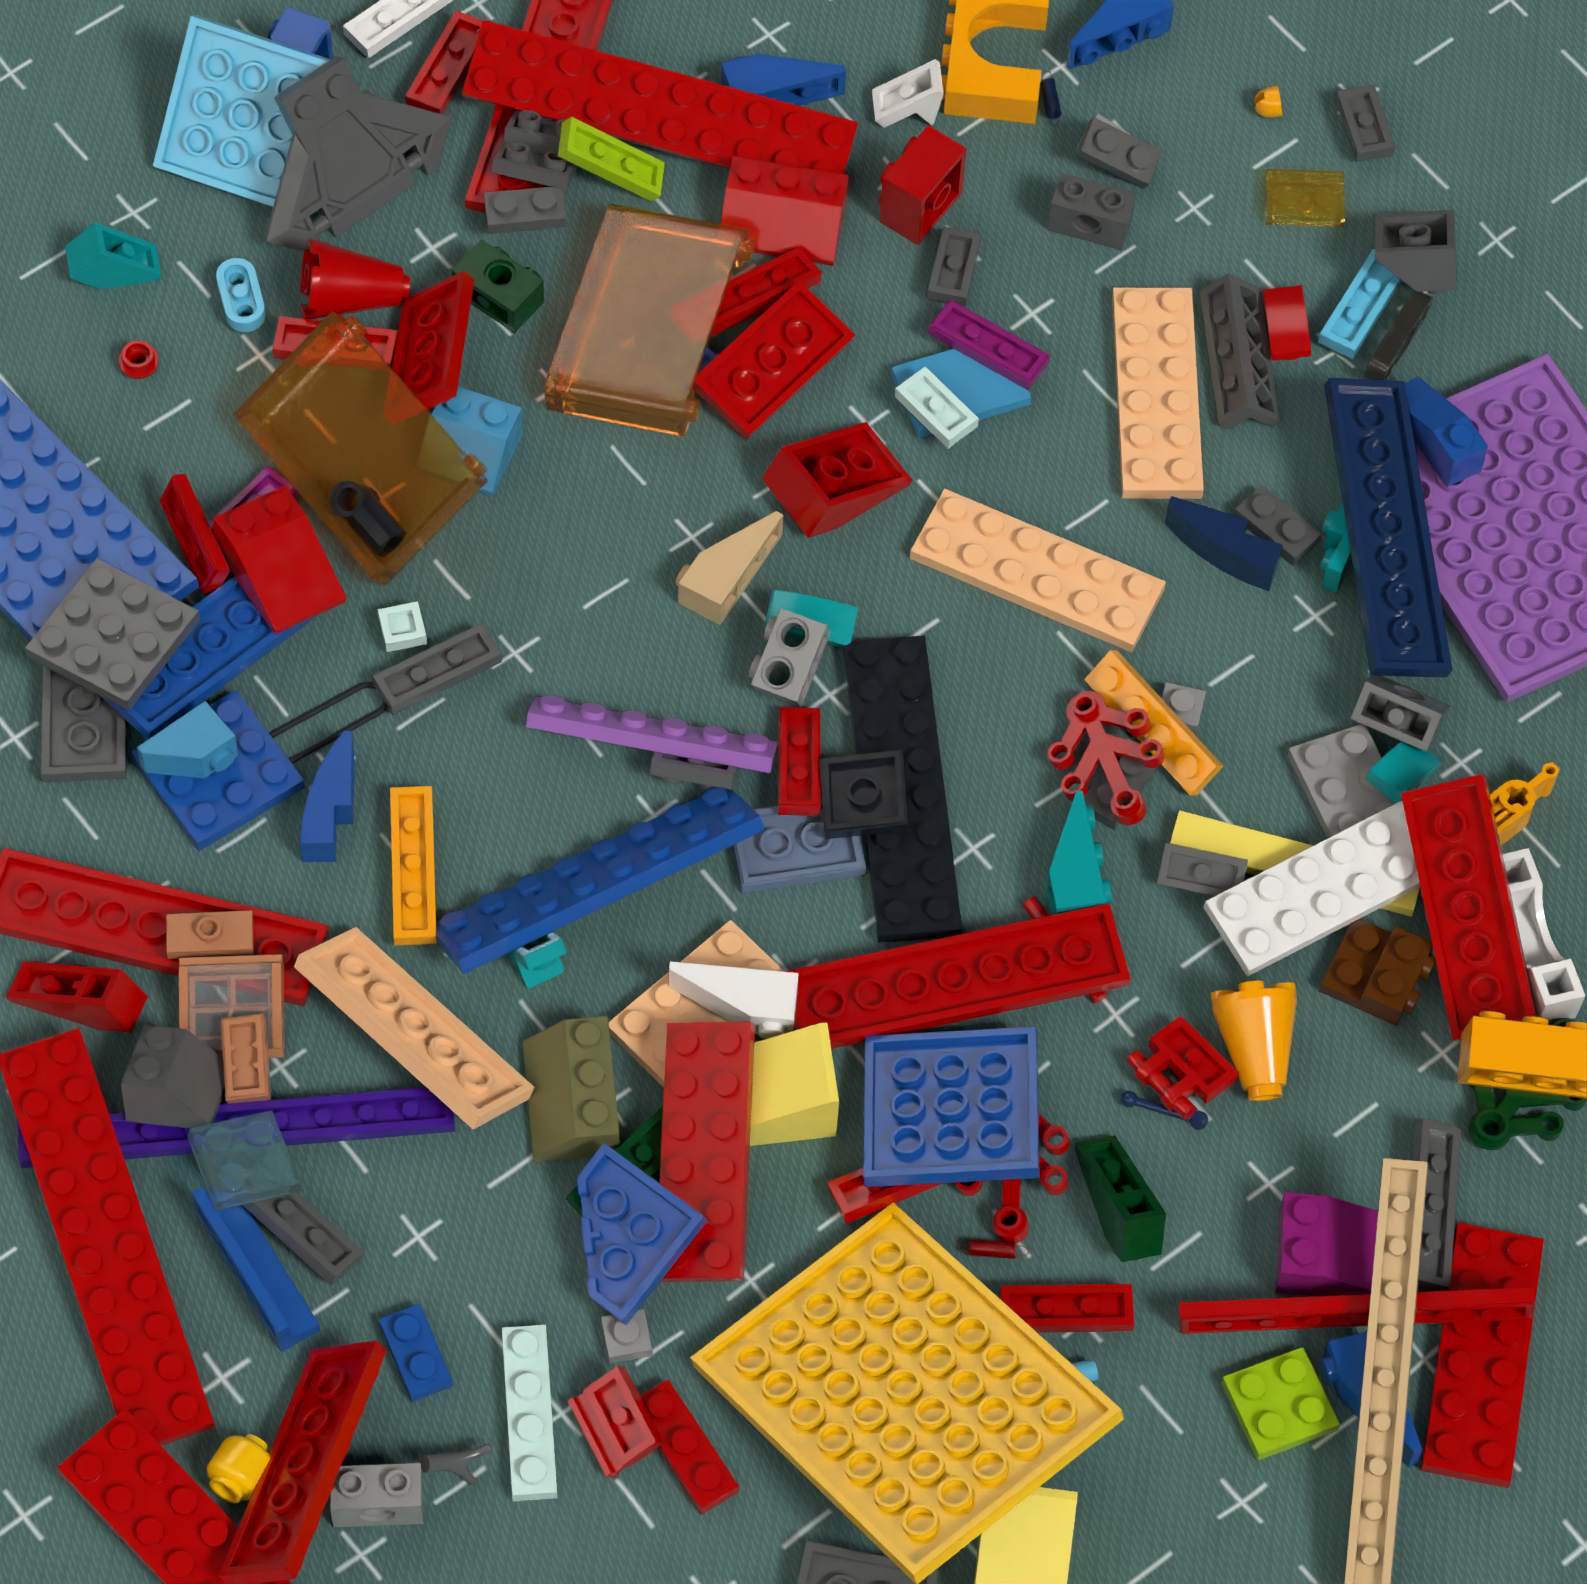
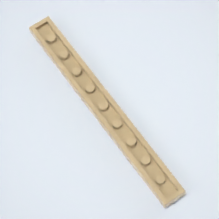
(1386, 1372)

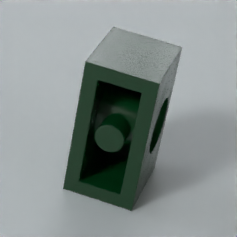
(506, 303)

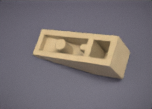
(725, 569)

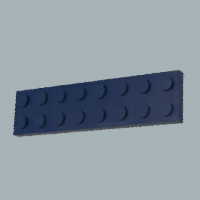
(1387, 528)

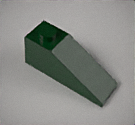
(1122, 1199)

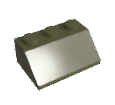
(573, 1090)

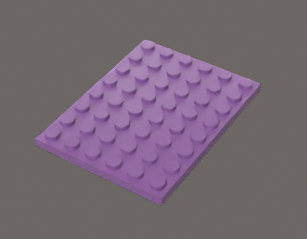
(1516, 532)

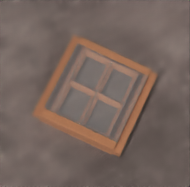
(232, 988)

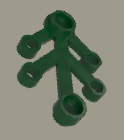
(1501, 1120)

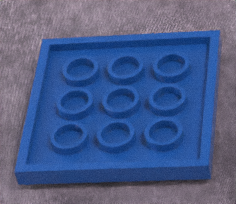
(951, 1107)

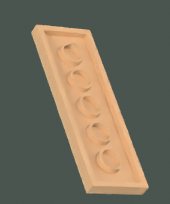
(1157, 393)
(1038, 570)
(414, 1027)

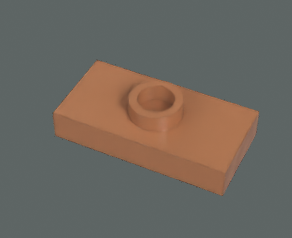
(210, 934)
(245, 1059)

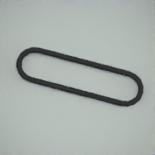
(378, 712)

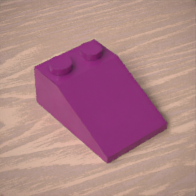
(1324, 1246)

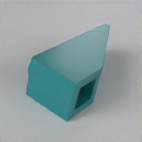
(1075, 873)

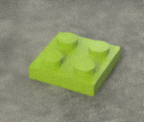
(1280, 1403)

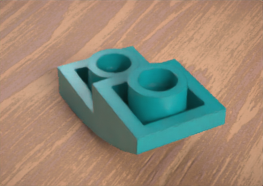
(1337, 549)
(836, 615)
(1402, 770)

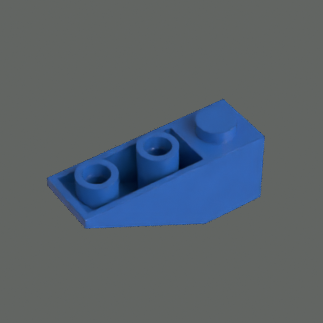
(1118, 27)

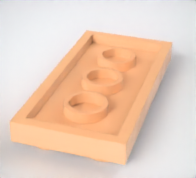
(643, 1024)

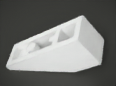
(741, 994)

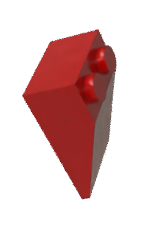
(834, 477)
(278, 559)

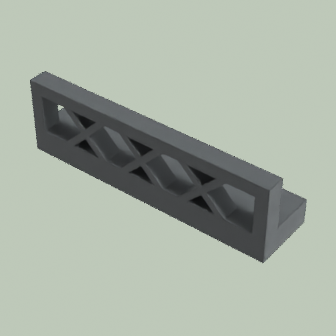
(1233, 350)

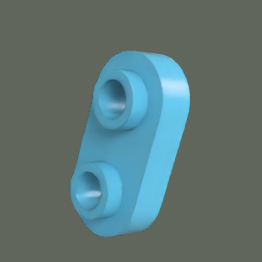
(240, 297)

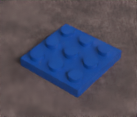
(229, 798)

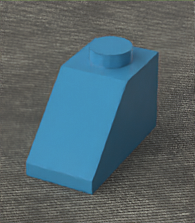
(190, 746)

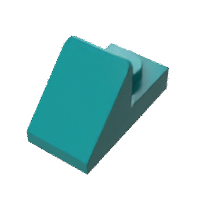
(539, 959)

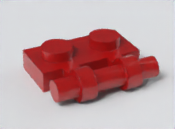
(1191, 1059)

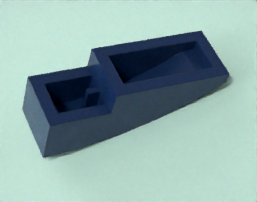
(1224, 542)

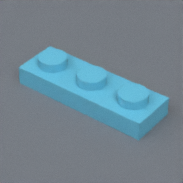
(1359, 308)

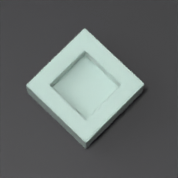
(402, 626)

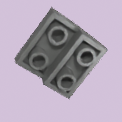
(532, 151)

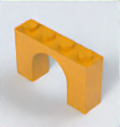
(980, 87)

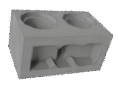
(800, 660)

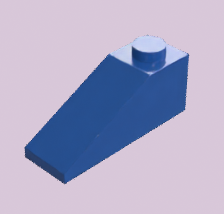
(784, 78)
(1444, 433)
(1344, 1368)

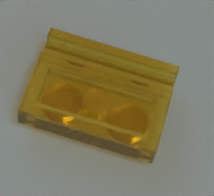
(1304, 198)

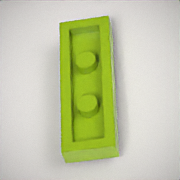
(611, 159)

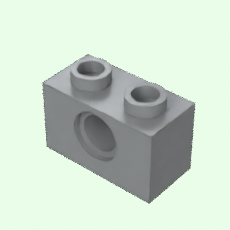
(377, 1495)

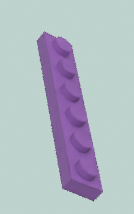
(662, 736)

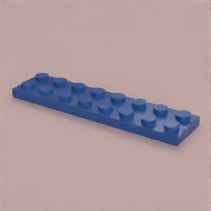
(596, 878)

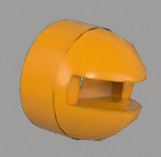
(1268, 102)

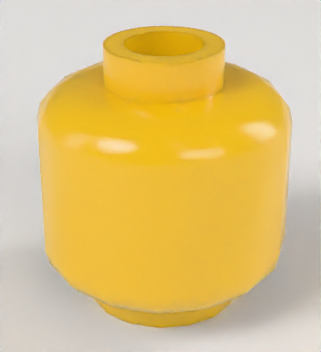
(237, 1467)

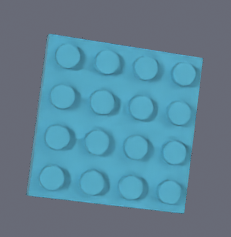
(224, 112)

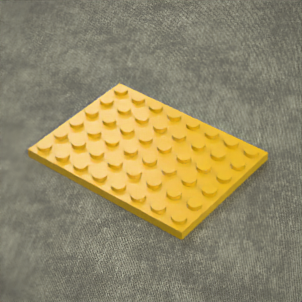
(906, 1391)

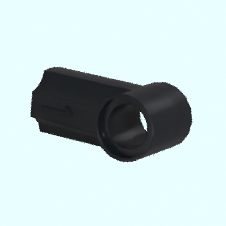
(368, 518)

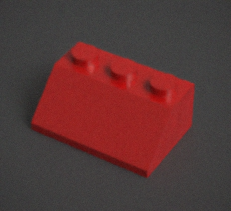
(786, 207)

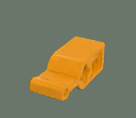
(1516, 799)

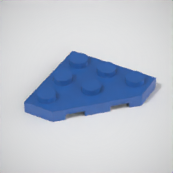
(629, 1231)

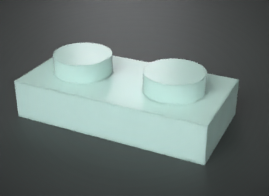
(936, 407)

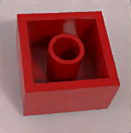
(922, 184)

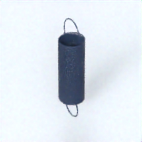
(1050, 98)

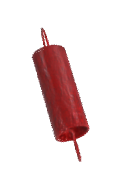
(994, 1249)

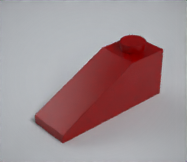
(80, 994)

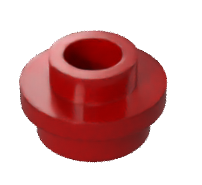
(136, 351)

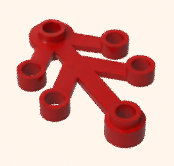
(1103, 750)
(1012, 1187)

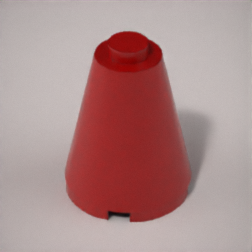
(348, 281)

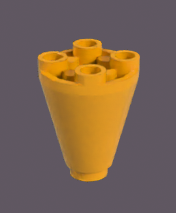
(1258, 1034)

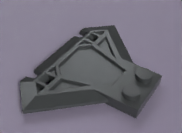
(346, 154)

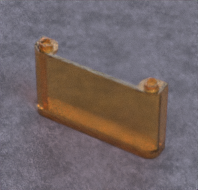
(644, 319)
(349, 417)

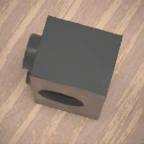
(1091, 211)
(1400, 712)

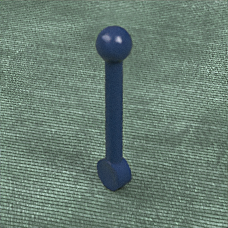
(1129, 1099)

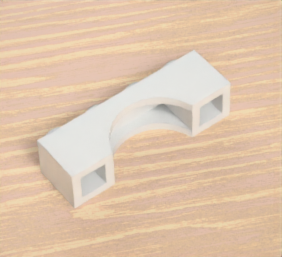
(1552, 978)

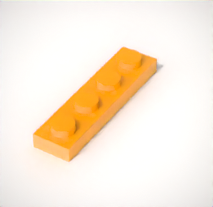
(1185, 754)
(413, 865)

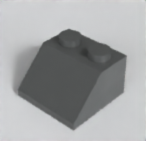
(1418, 248)
(172, 1079)

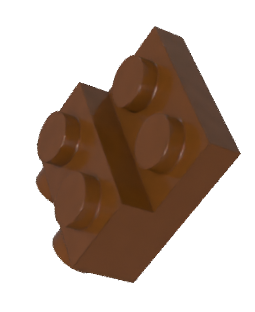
(1379, 970)

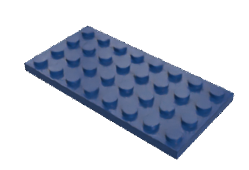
(61, 521)

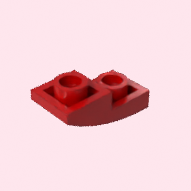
(1287, 323)

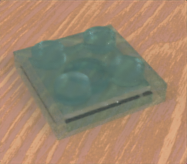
(243, 1160)

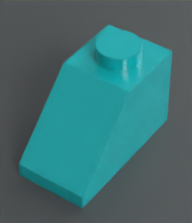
(111, 258)

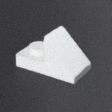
(911, 93)

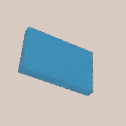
(971, 382)

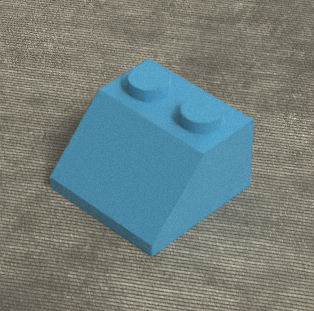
(483, 428)

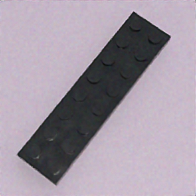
(895, 711)

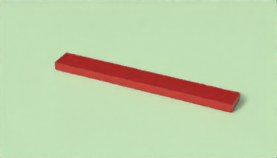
(1351, 1310)

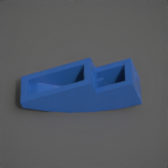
(329, 802)

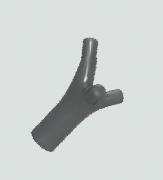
(454, 1461)

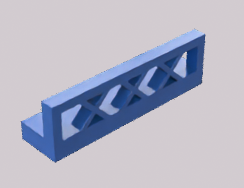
(257, 1271)

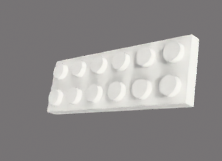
(1317, 891)

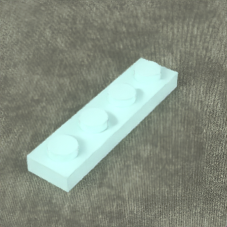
(529, 1413)

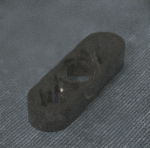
(1399, 336)

